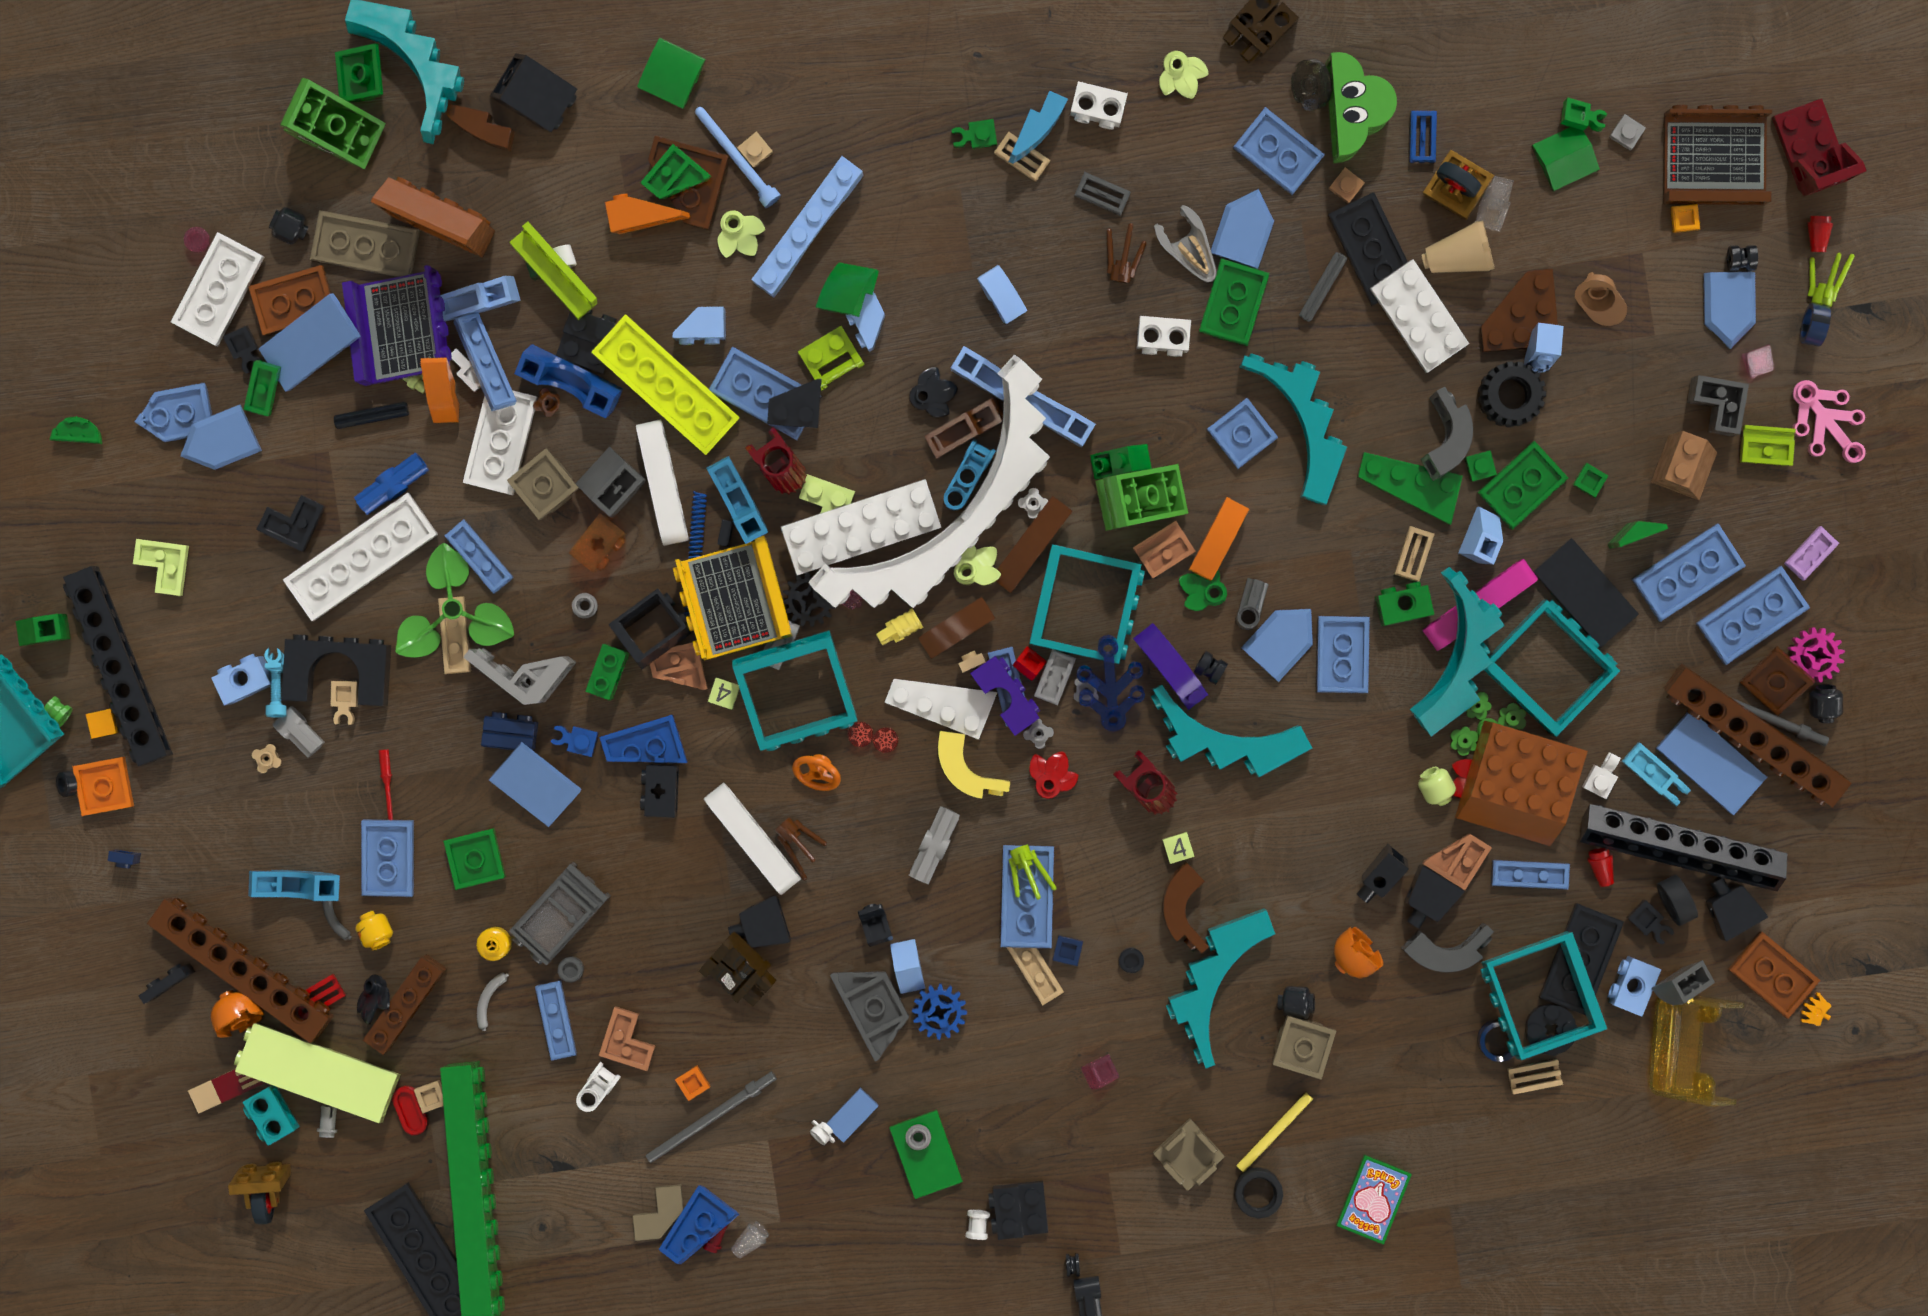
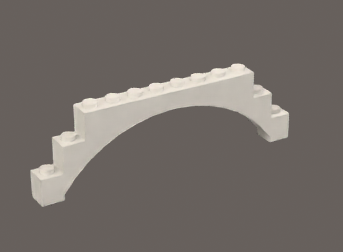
(926, 566)

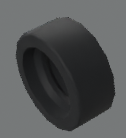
(1677, 900)
(1267, 1210)

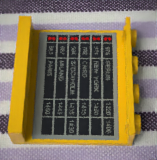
(732, 599)

